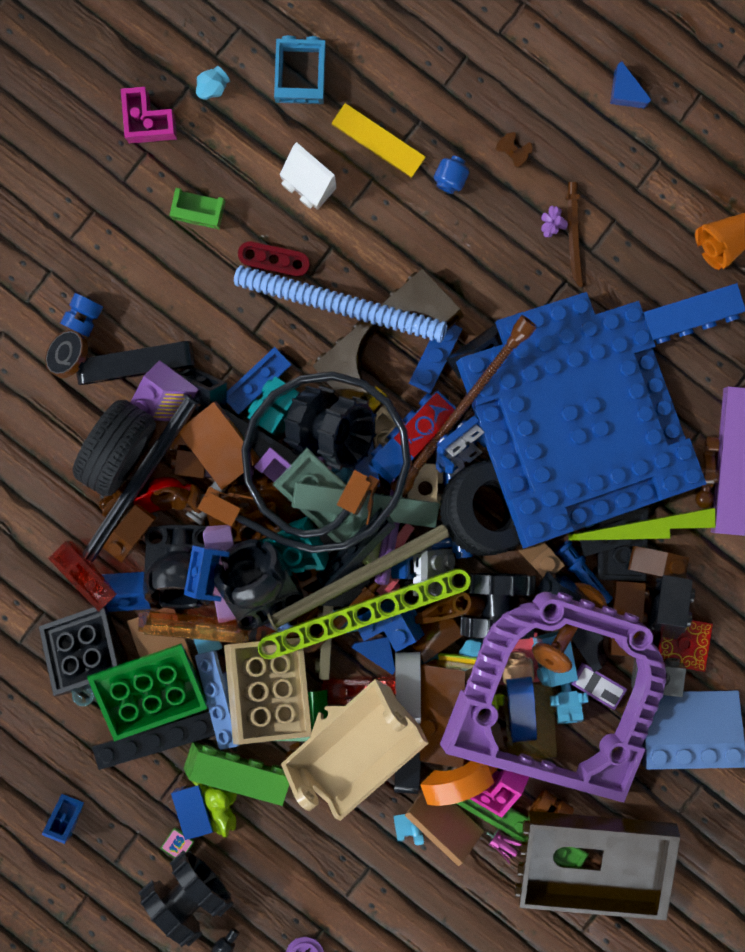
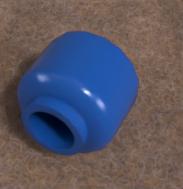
(451, 174)

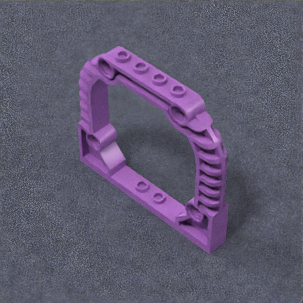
(607, 772)

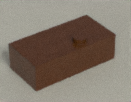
(439, 692)

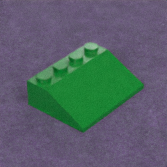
(148, 692)

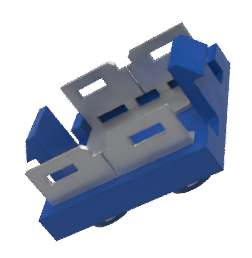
(458, 446)

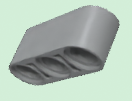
(409, 682)

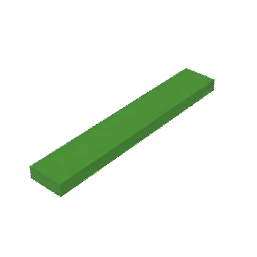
(512, 825)

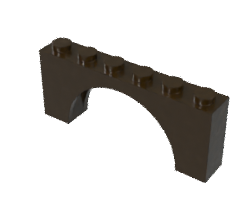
(417, 296)

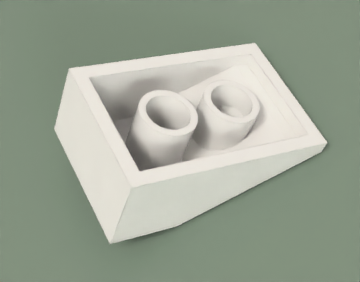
(307, 177)

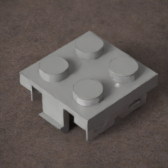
(432, 563)

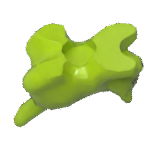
(218, 806)

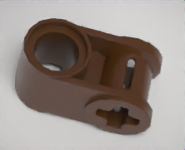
(260, 518)

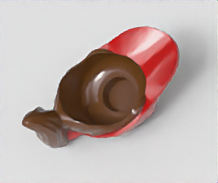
(168, 494)

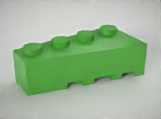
(236, 774)

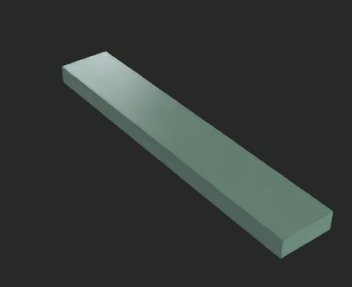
(325, 499)

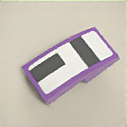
(599, 686)

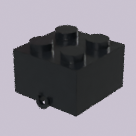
(671, 606)

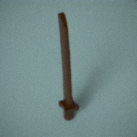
(573, 198)
(368, 592)

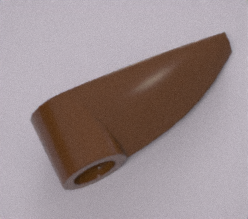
(452, 607)

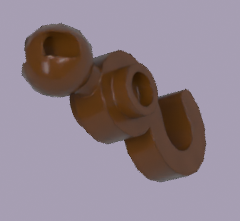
(705, 497)

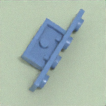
(217, 697)

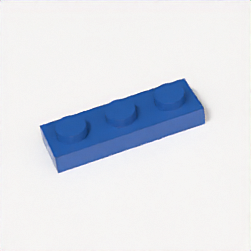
(434, 361)
(252, 383)

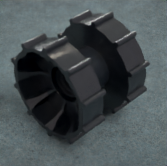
(330, 427)
(498, 594)
(175, 908)

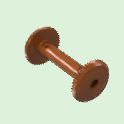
(553, 655)

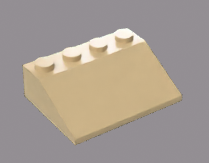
(267, 694)

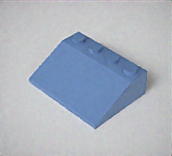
(696, 732)

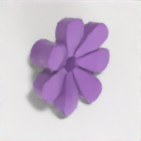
(553, 222)

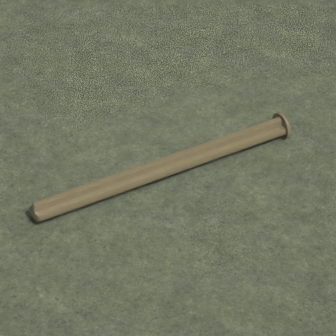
(358, 576)

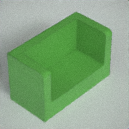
(197, 209)

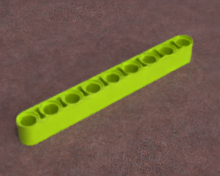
(355, 622)

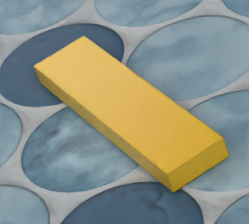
(378, 140)

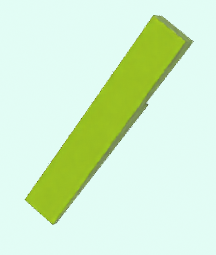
(651, 528)

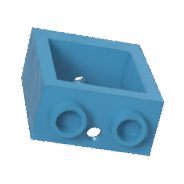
(299, 95)

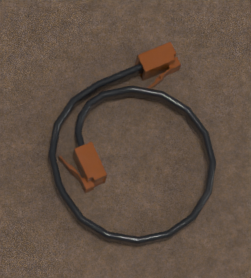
(350, 500)

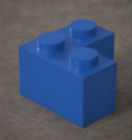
(399, 629)

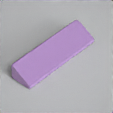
(220, 538)

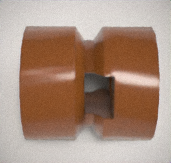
(547, 799)

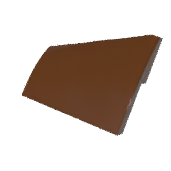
(436, 638)

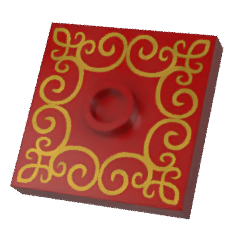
(690, 646)

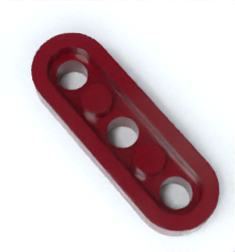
(265, 252)

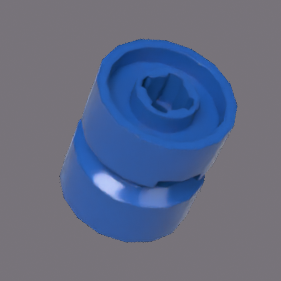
(86, 307)

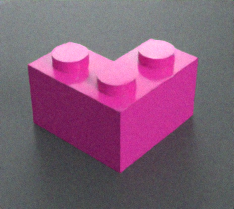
(141, 122)
(503, 792)

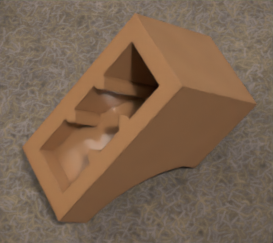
(541, 558)

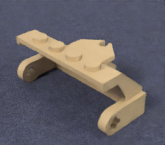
(353, 750)

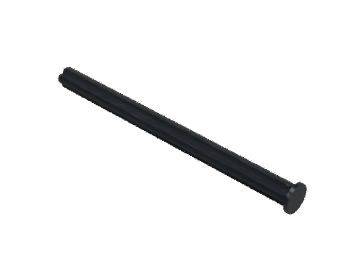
(141, 477)

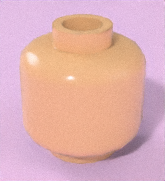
(518, 666)

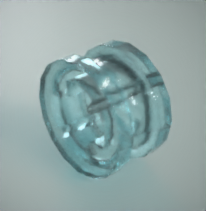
(78, 699)

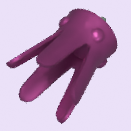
(499, 841)

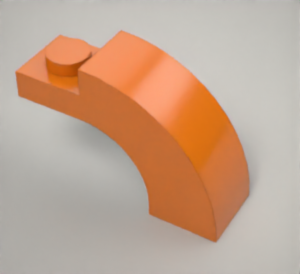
(457, 784)

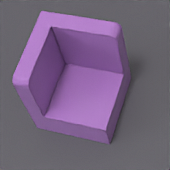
(272, 464)

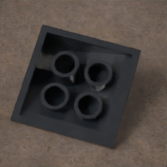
(79, 648)

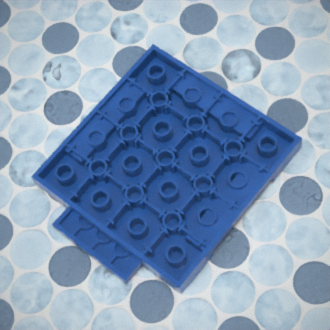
(579, 419)

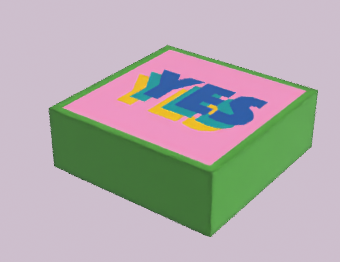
(176, 843)

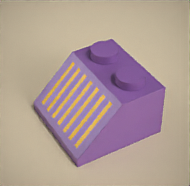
(162, 392)

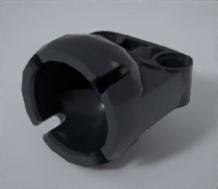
(168, 565)
(255, 583)

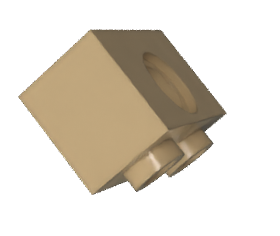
(434, 477)

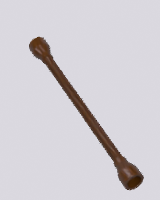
(521, 331)

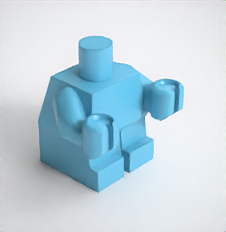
(568, 705)
(406, 828)

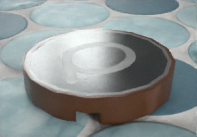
(66, 354)

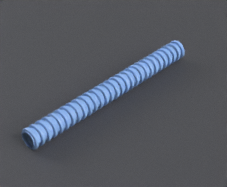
(340, 303)

